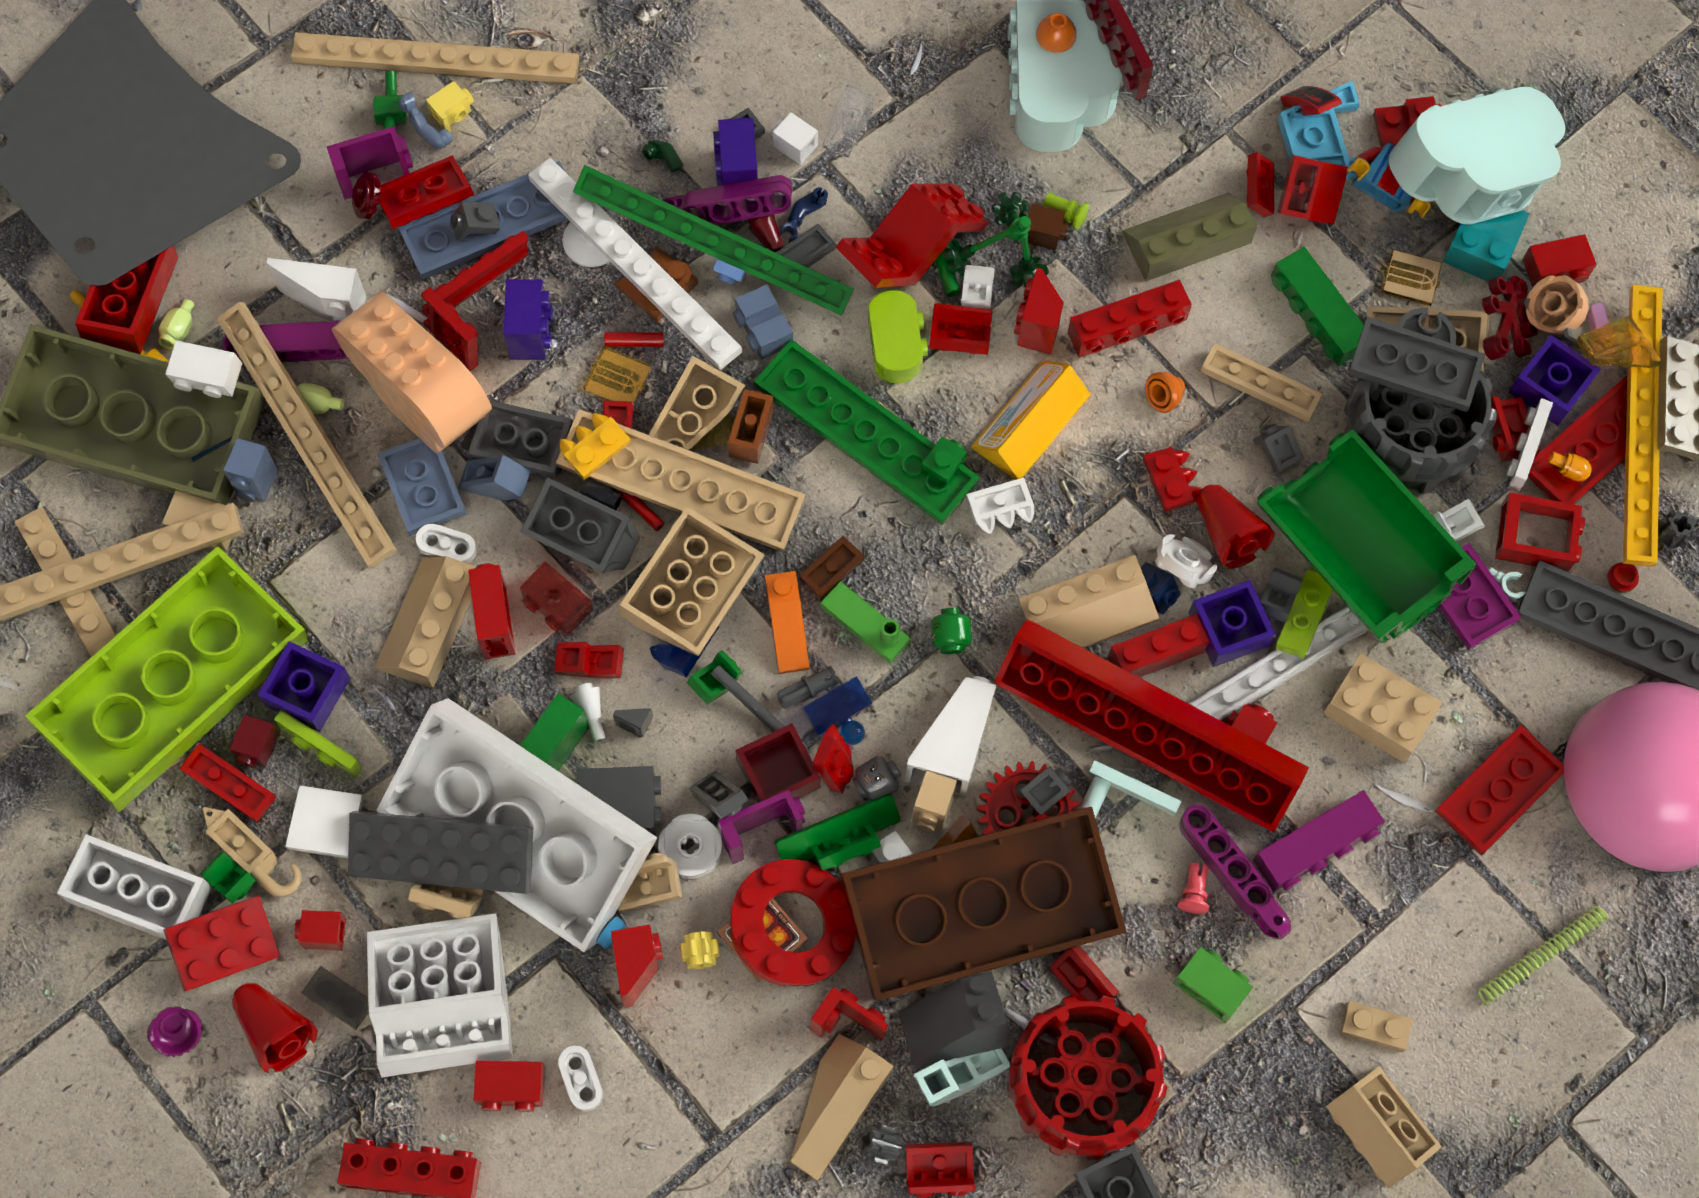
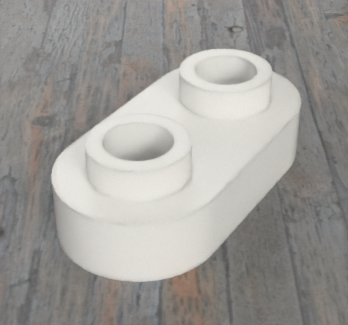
(448, 543)
(580, 1079)

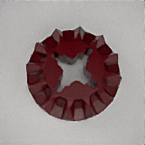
(366, 195)

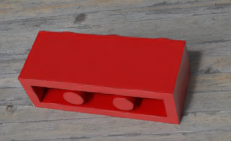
(1161, 647)

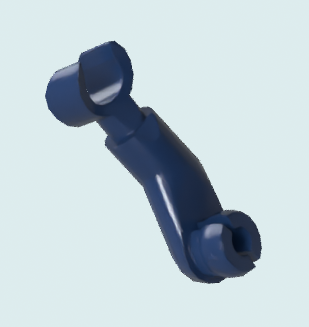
(802, 208)

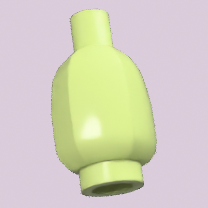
(176, 325)
(319, 398)

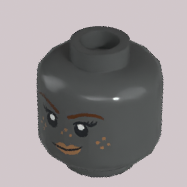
(877, 778)

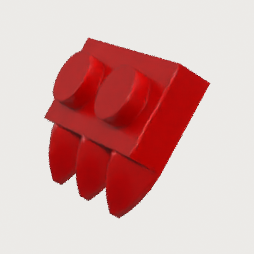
(1170, 479)
(834, 760)

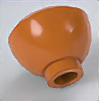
(1056, 33)
(1164, 391)

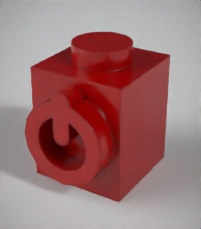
(1253, 721)

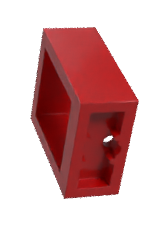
(1510, 551)
(491, 611)

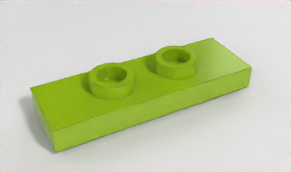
(1305, 615)
(327, 751)

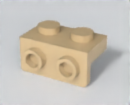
(653, 885)
(455, 900)

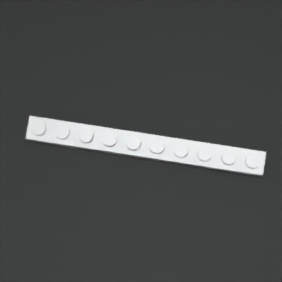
(636, 265)

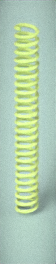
(1583, 928)

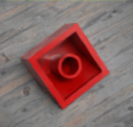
(636, 960)

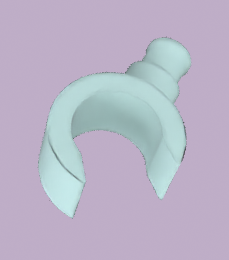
(1502, 578)

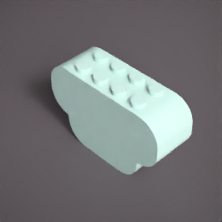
(1061, 90)
(1481, 154)

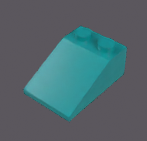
(1486, 246)

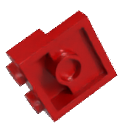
(1396, 120)

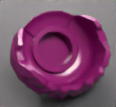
(175, 1031)

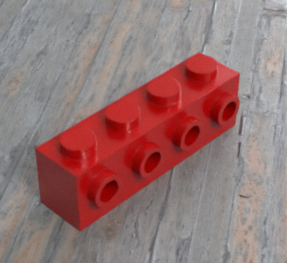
(1129, 318)
(408, 1171)

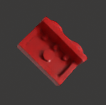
(960, 329)
(1508, 426)
(939, 1168)

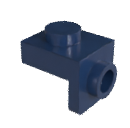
(1161, 587)

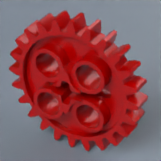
(1004, 796)

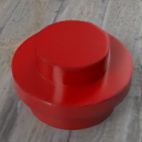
(1623, 577)

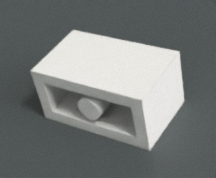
(203, 369)

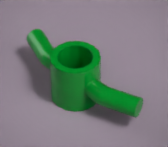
(386, 107)

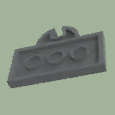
(1418, 359)

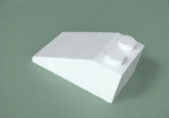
(322, 289)

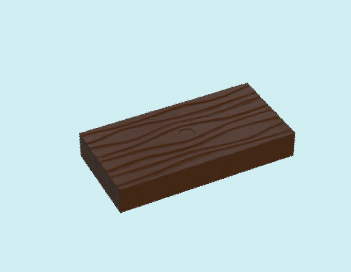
(982, 903)

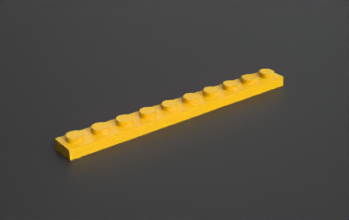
(1642, 450)

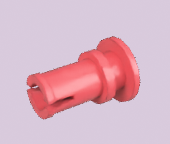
(1194, 894)

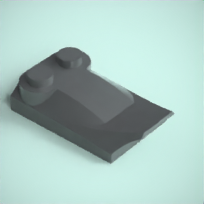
(521, 435)
(581, 528)
(1117, 1177)

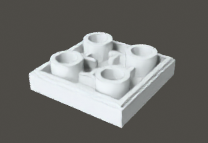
(322, 821)

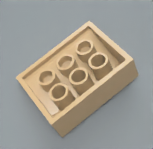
(690, 582)

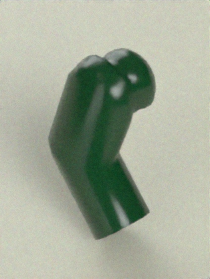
(664, 151)

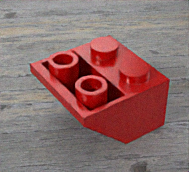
(1312, 189)
(1039, 314)

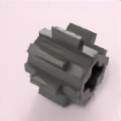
(1685, 527)
(880, 1144)

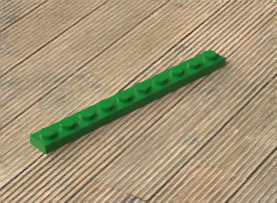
(713, 240)

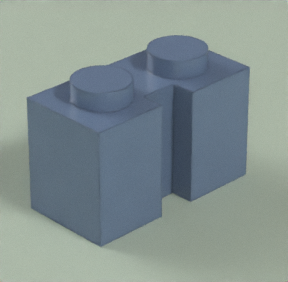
(763, 322)
(250, 470)

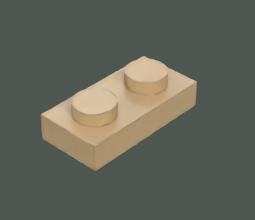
(1376, 1026)

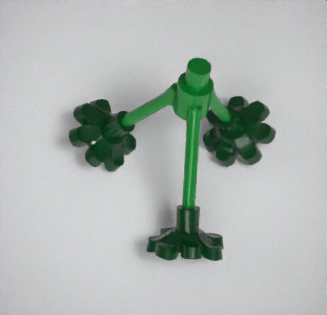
(1018, 224)

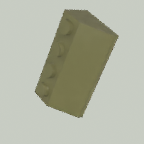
(1190, 235)

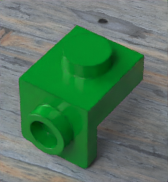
(944, 459)
(706, 685)
(227, 877)

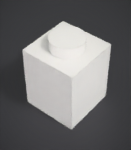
(794, 138)

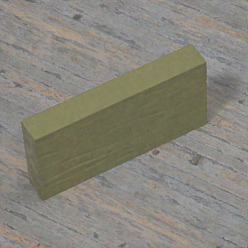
(121, 416)

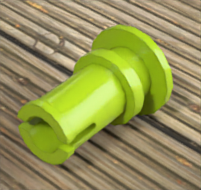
(1073, 210)

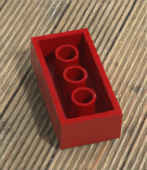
(126, 307)

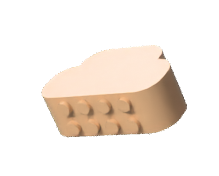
(412, 372)

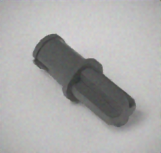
(807, 687)

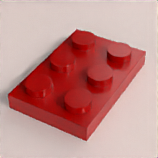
(424, 192)
(221, 943)

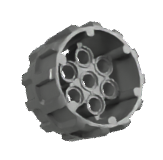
(1412, 464)

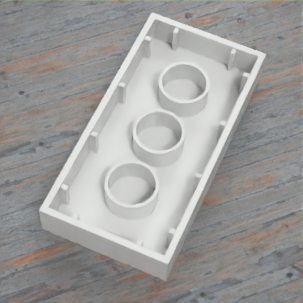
(581, 846)

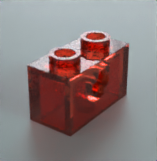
(547, 585)

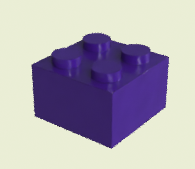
(735, 151)
(527, 319)
(1556, 376)
(1233, 623)
(304, 686)

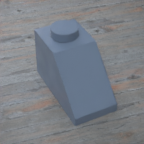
(495, 478)

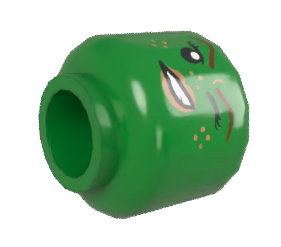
(951, 631)

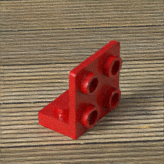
(844, 1002)

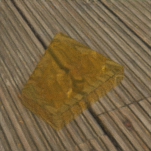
(1618, 345)

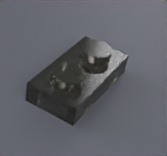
(337, 997)

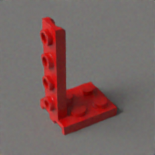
(440, 308)

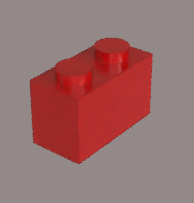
(1560, 257)
(509, 1085)

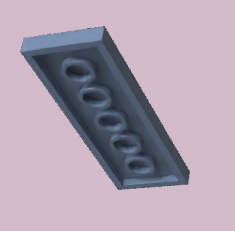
(518, 209)

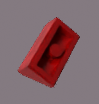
(1082, 976)

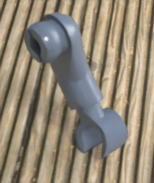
(426, 131)

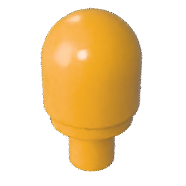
(1571, 466)

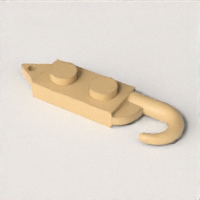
(248, 850)

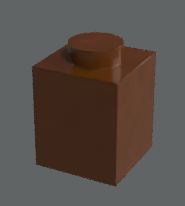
(1046, 226)

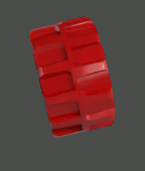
(1120, 1025)

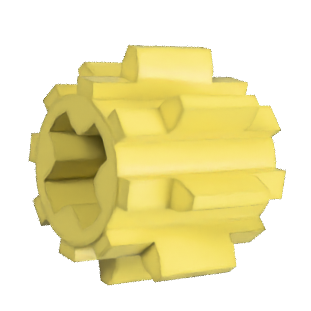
(699, 950)

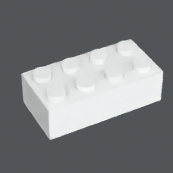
(132, 887)

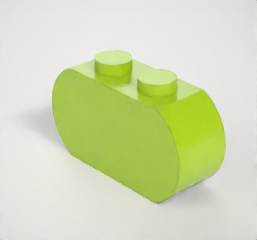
(896, 336)

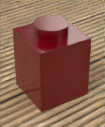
(254, 742)

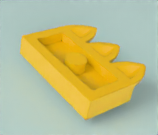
(594, 446)

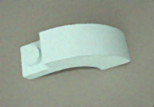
(960, 1075)

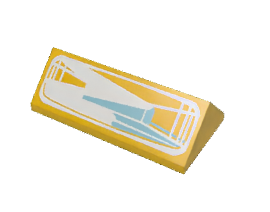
(1032, 418)

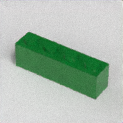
(1318, 304)

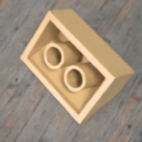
(1383, 1127)

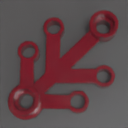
(1515, 293)

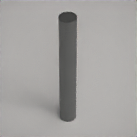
(746, 699)

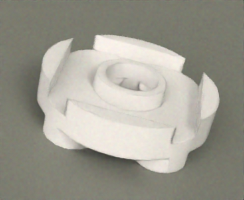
(1185, 560)
(703, 833)

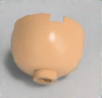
(1557, 305)

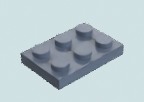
(421, 485)

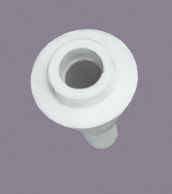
(588, 698)

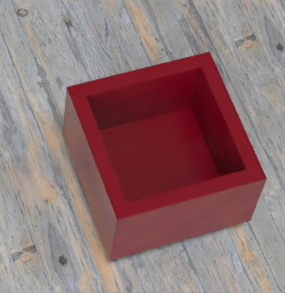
(777, 765)

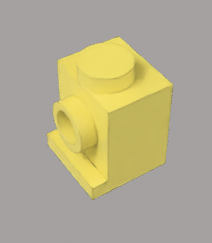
(449, 105)

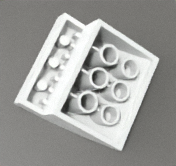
(438, 995)

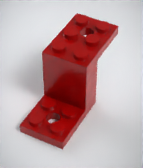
(913, 234)

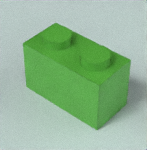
(1213, 984)

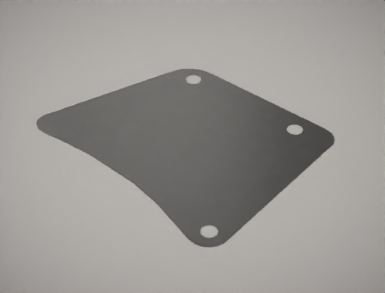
(126, 146)

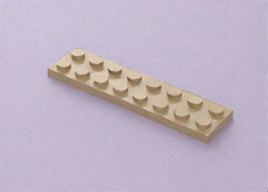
(711, 488)

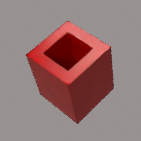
(320, 930)

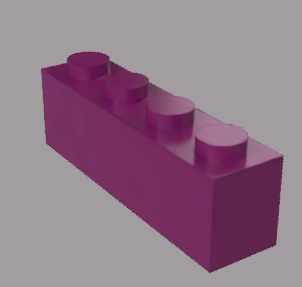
(1319, 841)

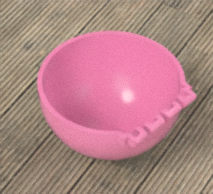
(1637, 775)

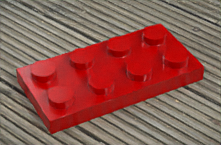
(1501, 790)

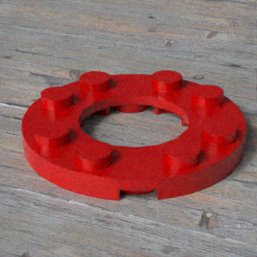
(757, 948)

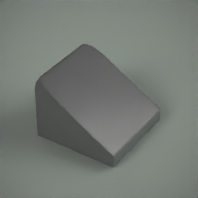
(633, 720)

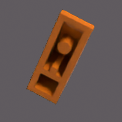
(787, 622)

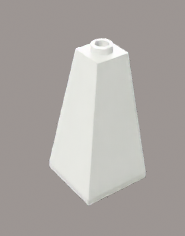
(955, 736)

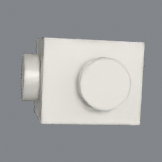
(977, 286)
(1460, 520)

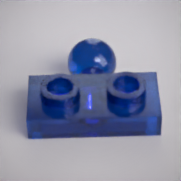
(838, 707)

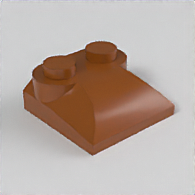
(676, 269)

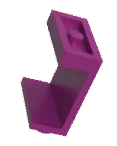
(368, 154)
(757, 815)

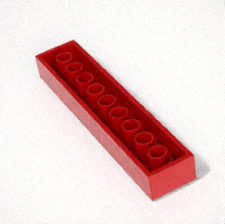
(1151, 725)

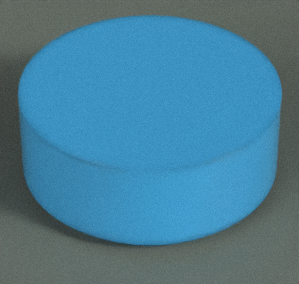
(605, 937)

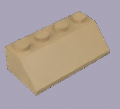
(1094, 604)
(427, 621)

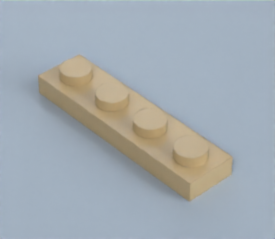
(1261, 382)

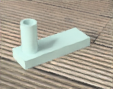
(1106, 777)

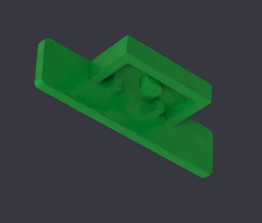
(842, 835)

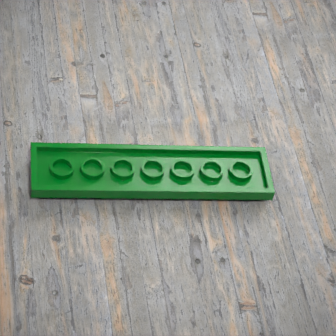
(862, 429)

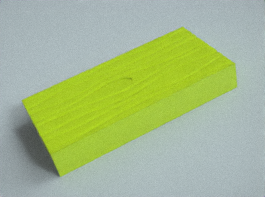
(166, 679)

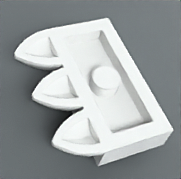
(1001, 503)

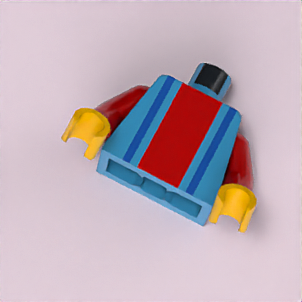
(1379, 182)

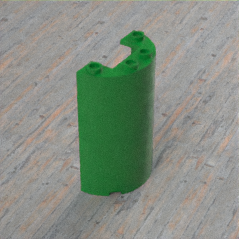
(1368, 537)

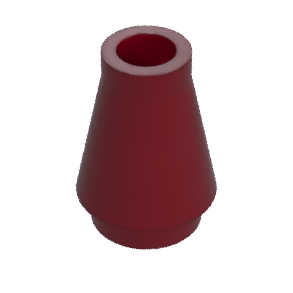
(766, 231)

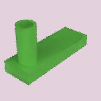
(865, 622)

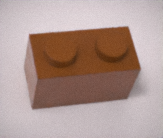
(751, 426)

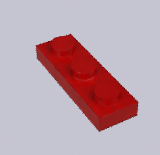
(228, 783)

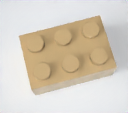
(1382, 708)

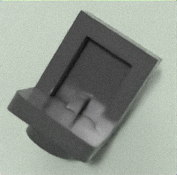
(474, 219)
(1280, 594)

